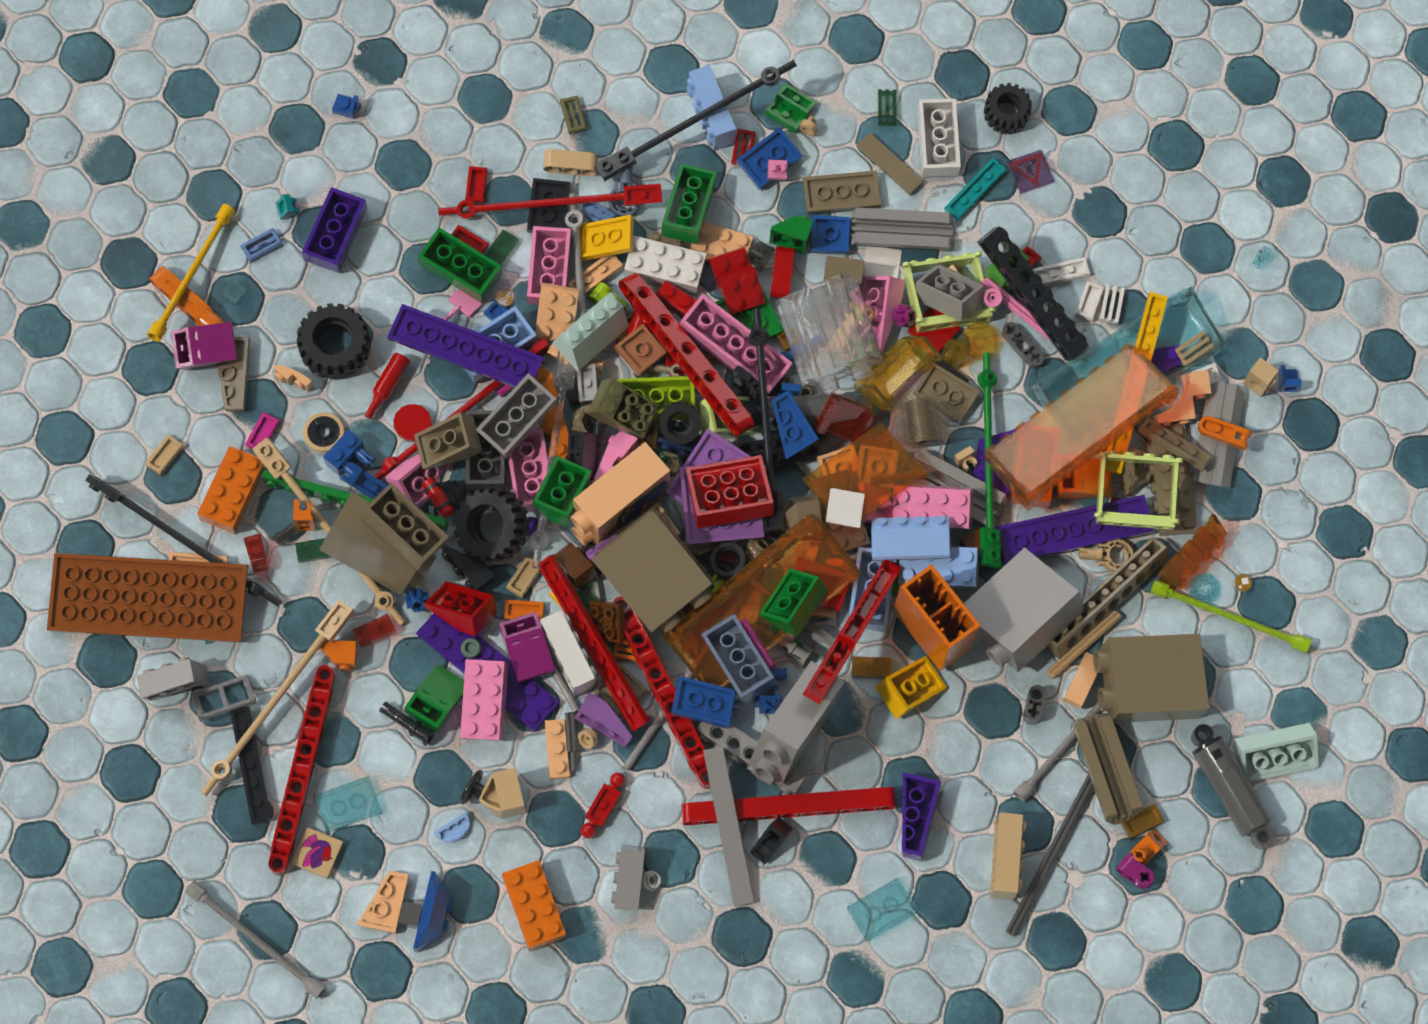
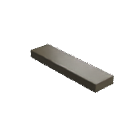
(889, 164)
(1175, 444)

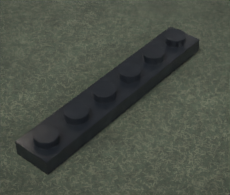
(251, 768)

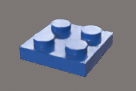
(830, 234)

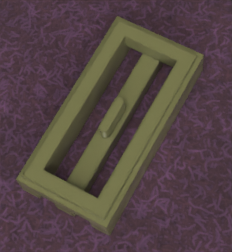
(576, 128)

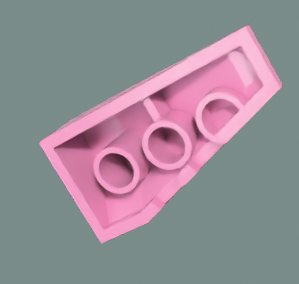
(883, 296)
(618, 448)
(410, 476)

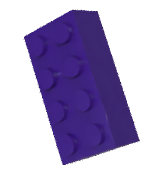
(334, 230)

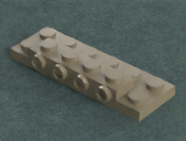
(1161, 488)

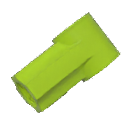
(601, 291)

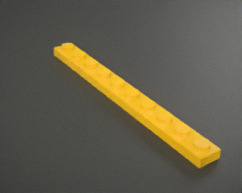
(1145, 343)

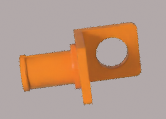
(1148, 846)

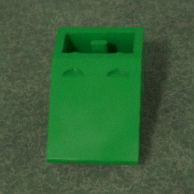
(436, 698)

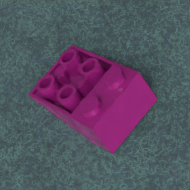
(203, 345)
(526, 647)

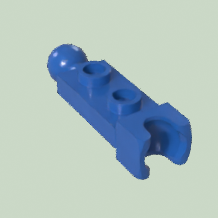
(363, 481)

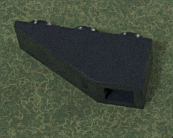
(474, 571)

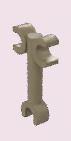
(662, 369)

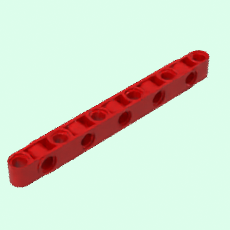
(686, 354)
(663, 692)
(301, 770)

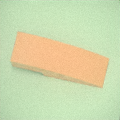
(1081, 682)

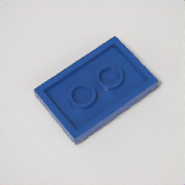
(773, 147)
(703, 702)

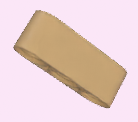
(570, 162)

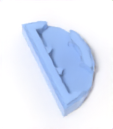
(454, 830)

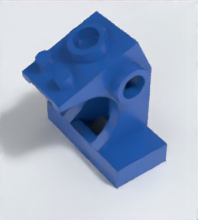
(770, 704)

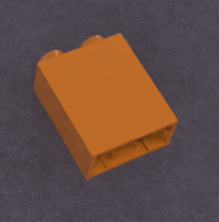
(936, 617)

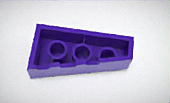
(918, 811)

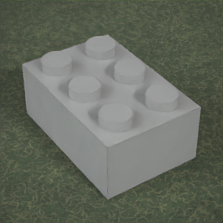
(949, 292)

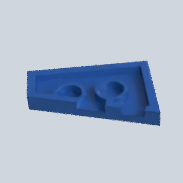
(792, 425)

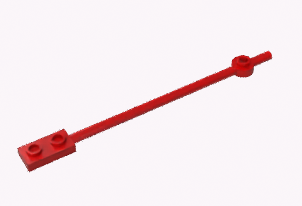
(632, 195)
(389, 464)

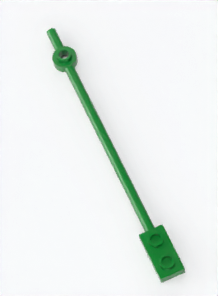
(989, 537)

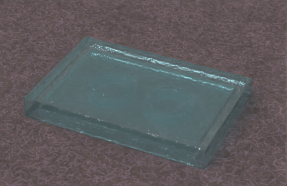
(347, 804)
(882, 909)

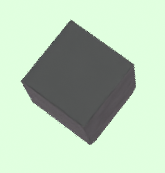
(410, 915)

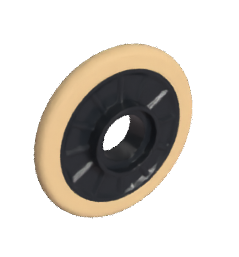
(319, 421)

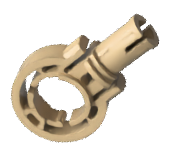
(1105, 561)

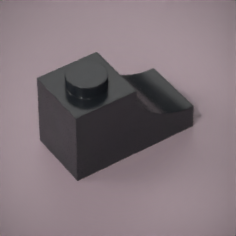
(771, 840)

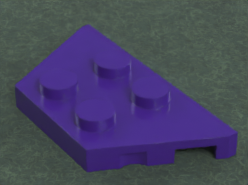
(979, 470)

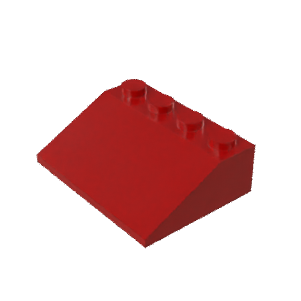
(729, 491)

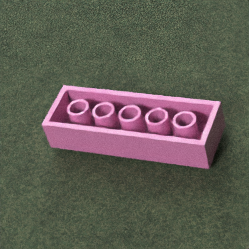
(729, 341)

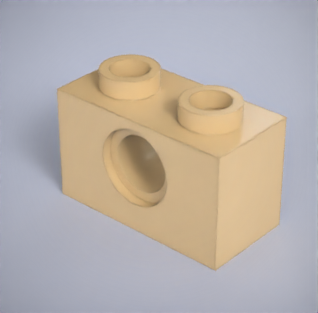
(1261, 377)

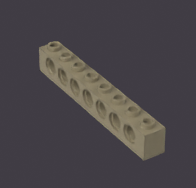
(1111, 594)

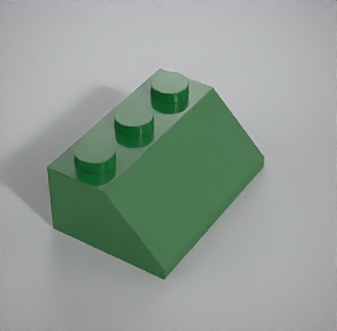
(559, 488)
(794, 601)

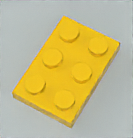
(607, 237)

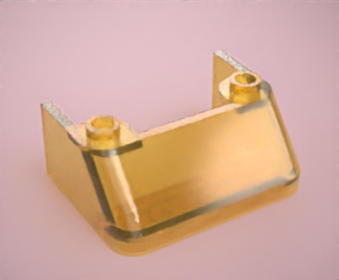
(899, 365)

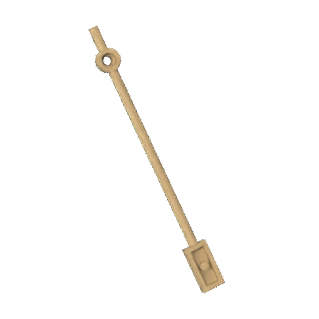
(278, 467)
(327, 629)

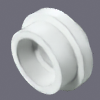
(655, 880)

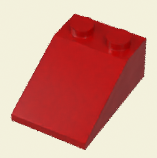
(462, 607)

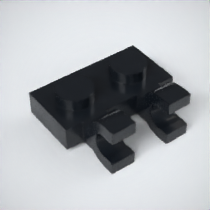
(745, 383)

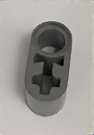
(1030, 702)

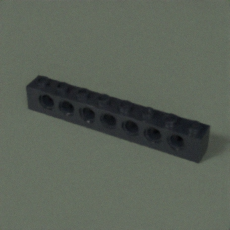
(1023, 290)
(755, 448)

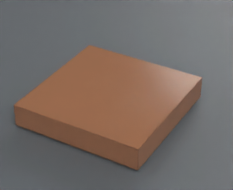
(640, 349)

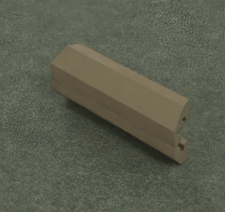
(1108, 768)

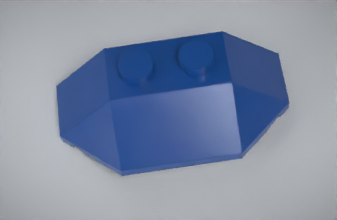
(433, 914)

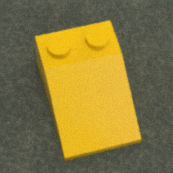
(910, 687)

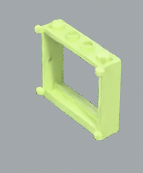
(944, 321)
(1137, 520)

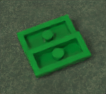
(790, 107)

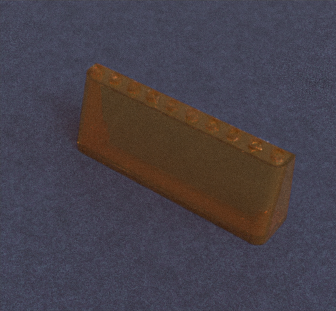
(1079, 424)
(804, 548)

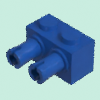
(345, 451)

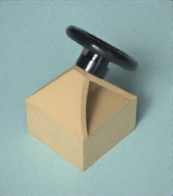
(499, 796)

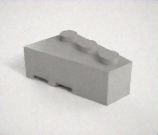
(172, 679)
(628, 878)

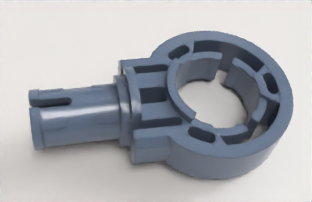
(626, 179)

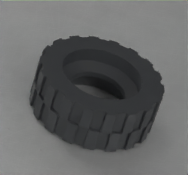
(684, 436)

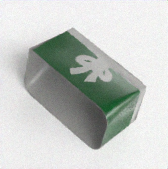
(815, 632)

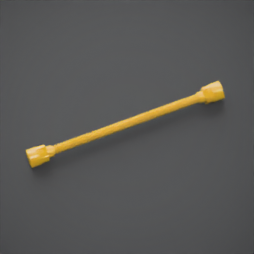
(159, 328)

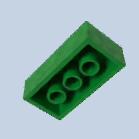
(689, 203)
(460, 265)

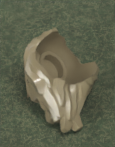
(582, 421)
(1134, 474)

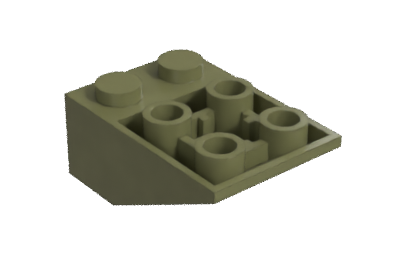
(622, 408)

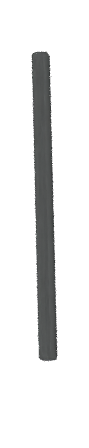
(1050, 857)

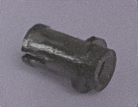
(285, 534)

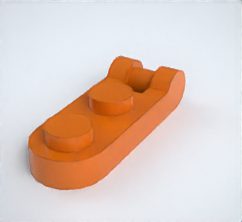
(1224, 432)

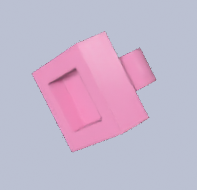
(777, 169)

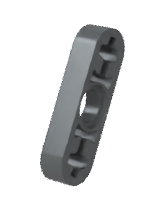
(1023, 337)

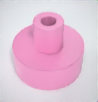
(992, 293)

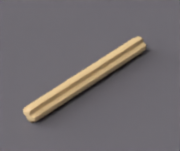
(1083, 644)

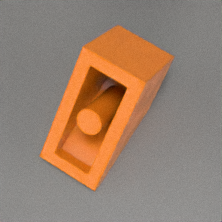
(341, 653)

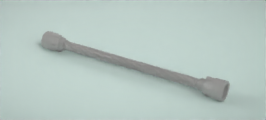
(1026, 788)
(199, 893)

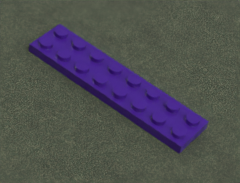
(463, 347)
(1069, 530)
(523, 699)

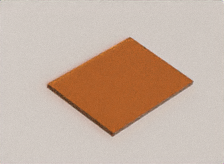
(870, 466)

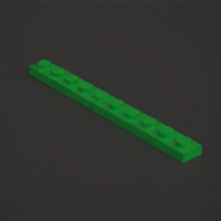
(330, 494)

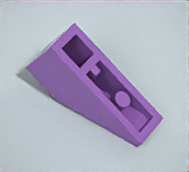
(600, 717)

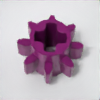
(903, 315)

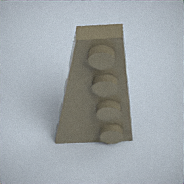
(234, 377)

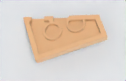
(386, 905)

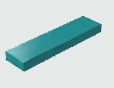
(975, 189)

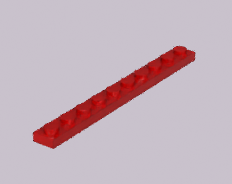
(593, 643)

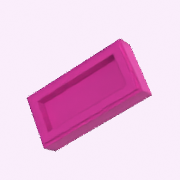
(264, 428)

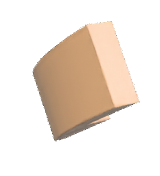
(289, 375)

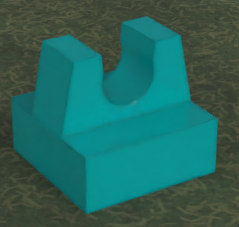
(285, 206)

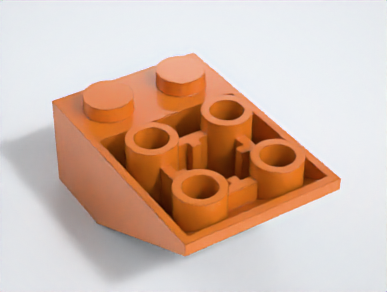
(1084, 483)

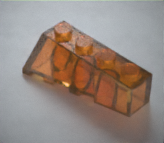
(1193, 554)

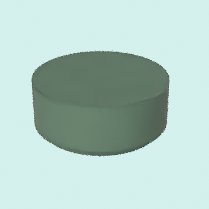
(470, 648)

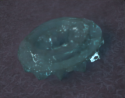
(1195, 584)

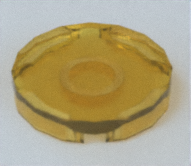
(980, 339)

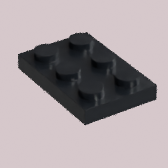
(548, 216)

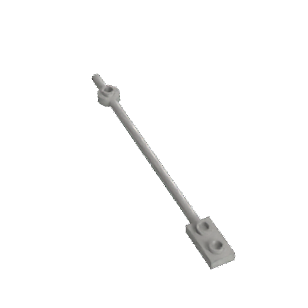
(587, 375)

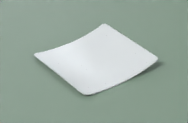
(845, 507)

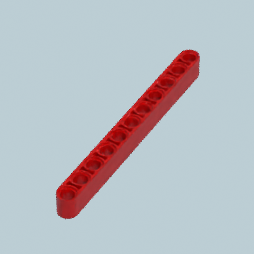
(795, 805)

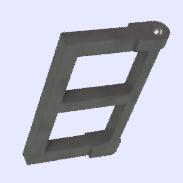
(220, 687)

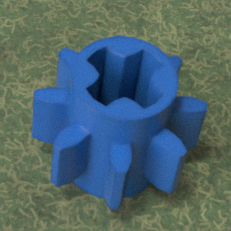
(416, 599)

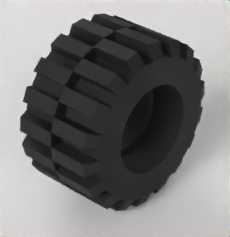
(1011, 95)

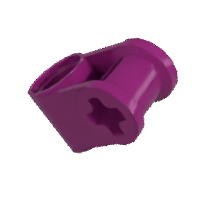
(1134, 870)

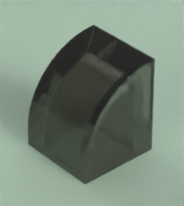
(760, 255)

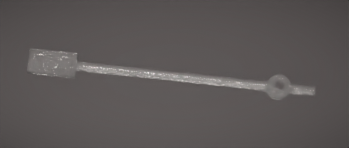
(563, 379)

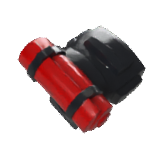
(443, 496)

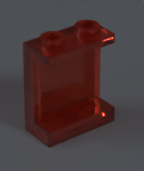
(844, 418)

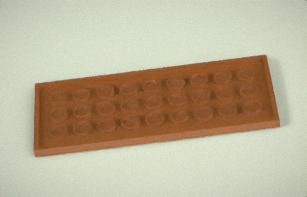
(147, 598)

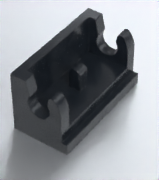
(582, 449)

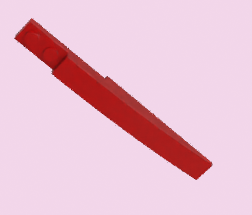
(852, 631)

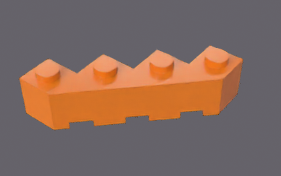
(546, 379)

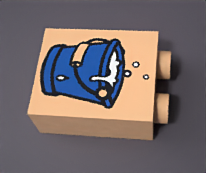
(620, 496)

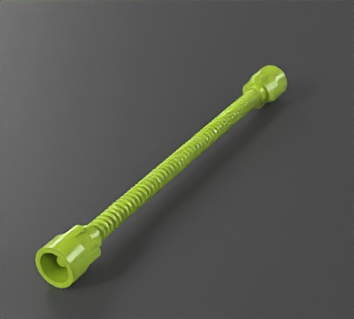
(1298, 642)

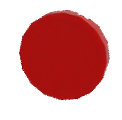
(410, 421)

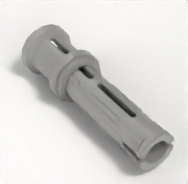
(794, 651)

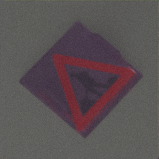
(1030, 171)

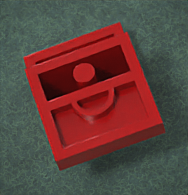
(736, 280)

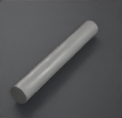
(564, 689)

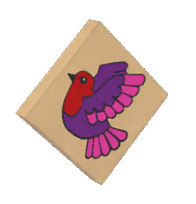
(317, 853)

